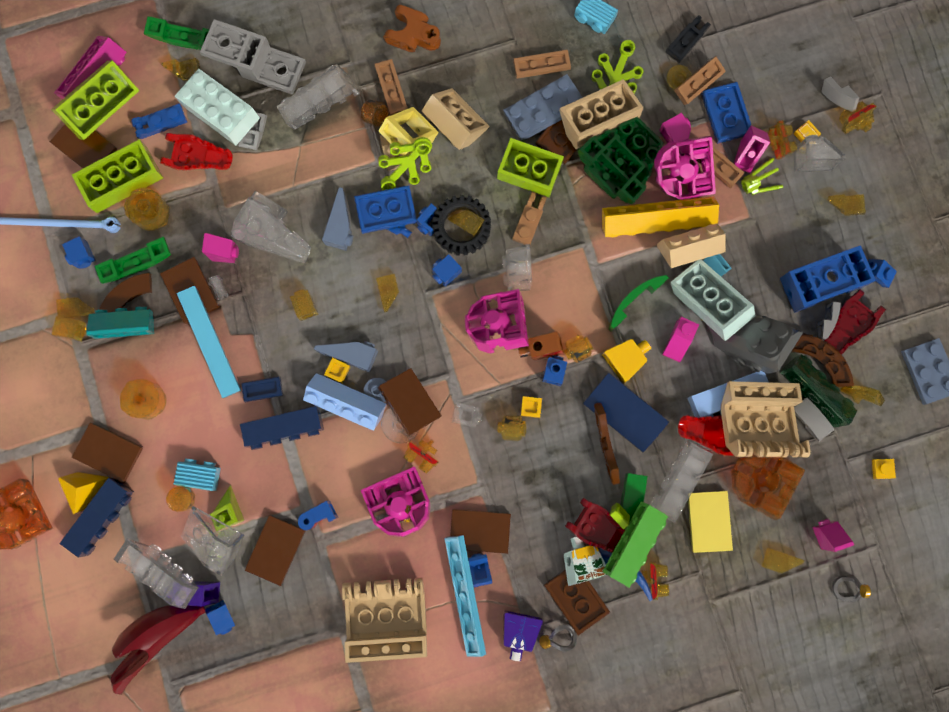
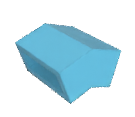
(718, 264)

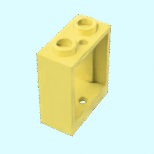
(391, 128)

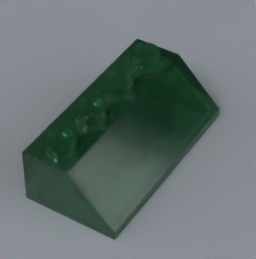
(823, 394)

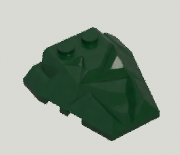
(622, 159)

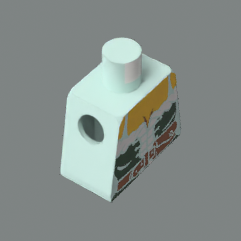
(583, 563)

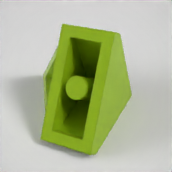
(228, 509)

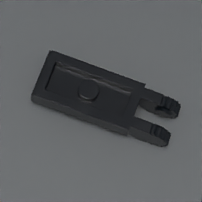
(687, 40)

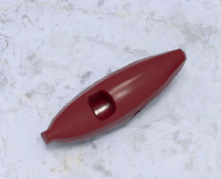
(146, 638)

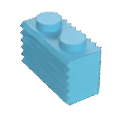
(596, 14)
(196, 475)

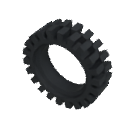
(445, 210)

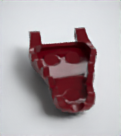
(853, 322)
(596, 527)

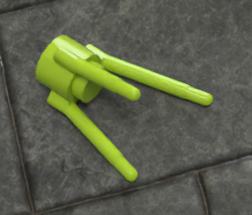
(751, 182)

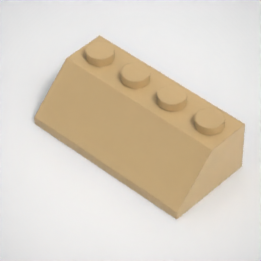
(599, 112)

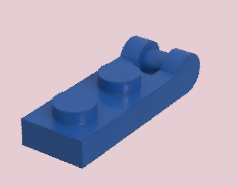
(159, 121)

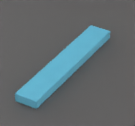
(209, 342)
(465, 596)

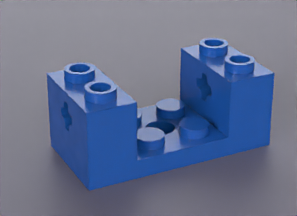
(810, 283)

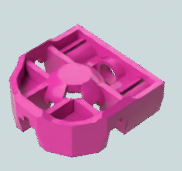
(698, 183)
(499, 320)
(396, 511)

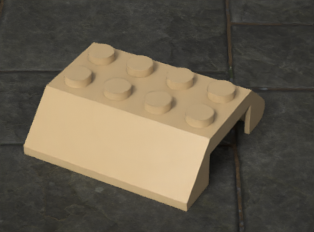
(762, 419)
(385, 621)

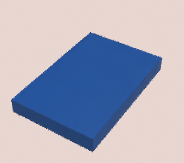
(726, 112)
(385, 209)

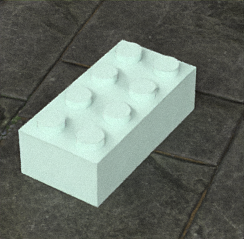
(217, 107)
(713, 299)

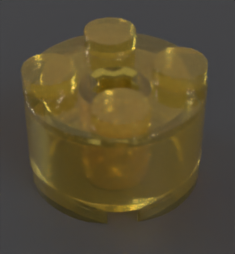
(147, 209)
(132, 396)

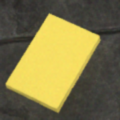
(710, 522)

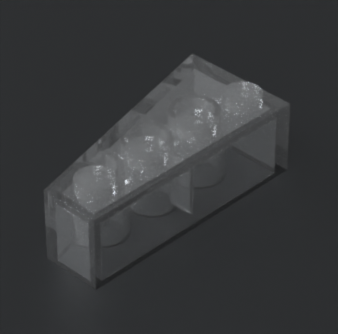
(317, 96)
(682, 479)
(157, 572)

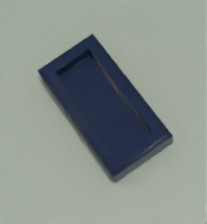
(262, 389)

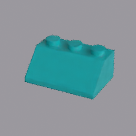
(120, 323)

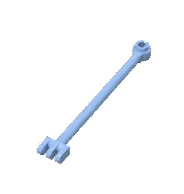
(63, 223)

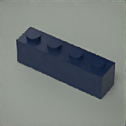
(282, 427)
(97, 517)

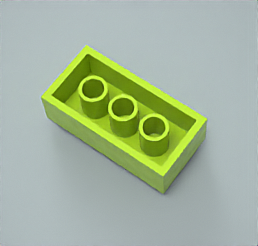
(95, 99)
(117, 176)

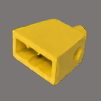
(627, 358)

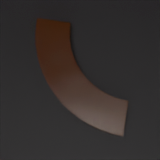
(127, 291)
(828, 355)
(605, 442)

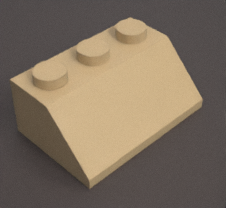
(454, 118)
(693, 245)

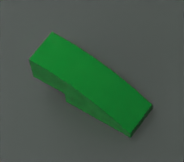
(633, 492)

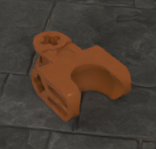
(415, 33)

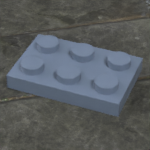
(928, 370)

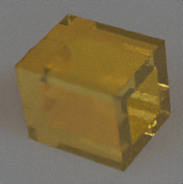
(303, 304)
(69, 328)

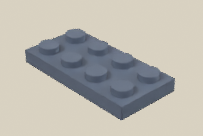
(541, 108)

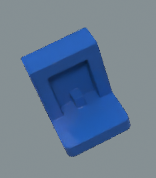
(425, 218)
(882, 272)
(480, 570)

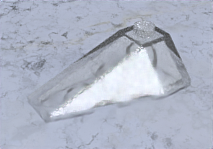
(262, 230)

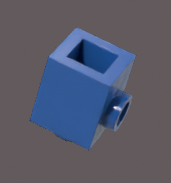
(78, 253)
(446, 270)
(554, 370)
(220, 618)

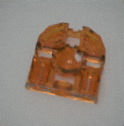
(771, 478)
(19, 519)

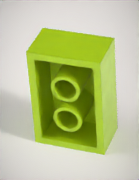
(530, 167)

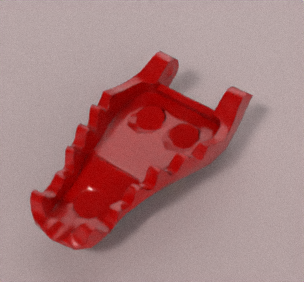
(194, 153)
(705, 431)

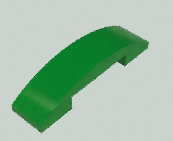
(175, 34)
(133, 263)
(651, 285)

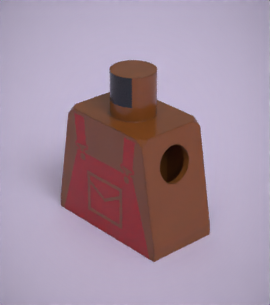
(550, 343)

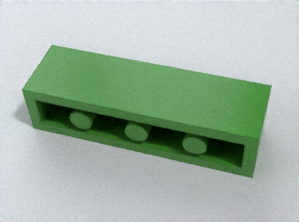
(635, 544)

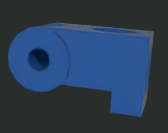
(311, 518)

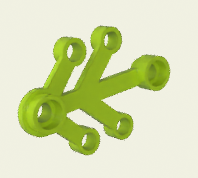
(616, 76)
(405, 162)

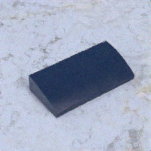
(627, 412)

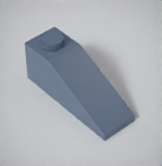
(338, 229)
(354, 353)

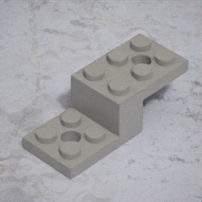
(252, 56)

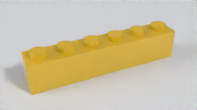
(659, 216)

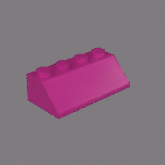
(96, 55)

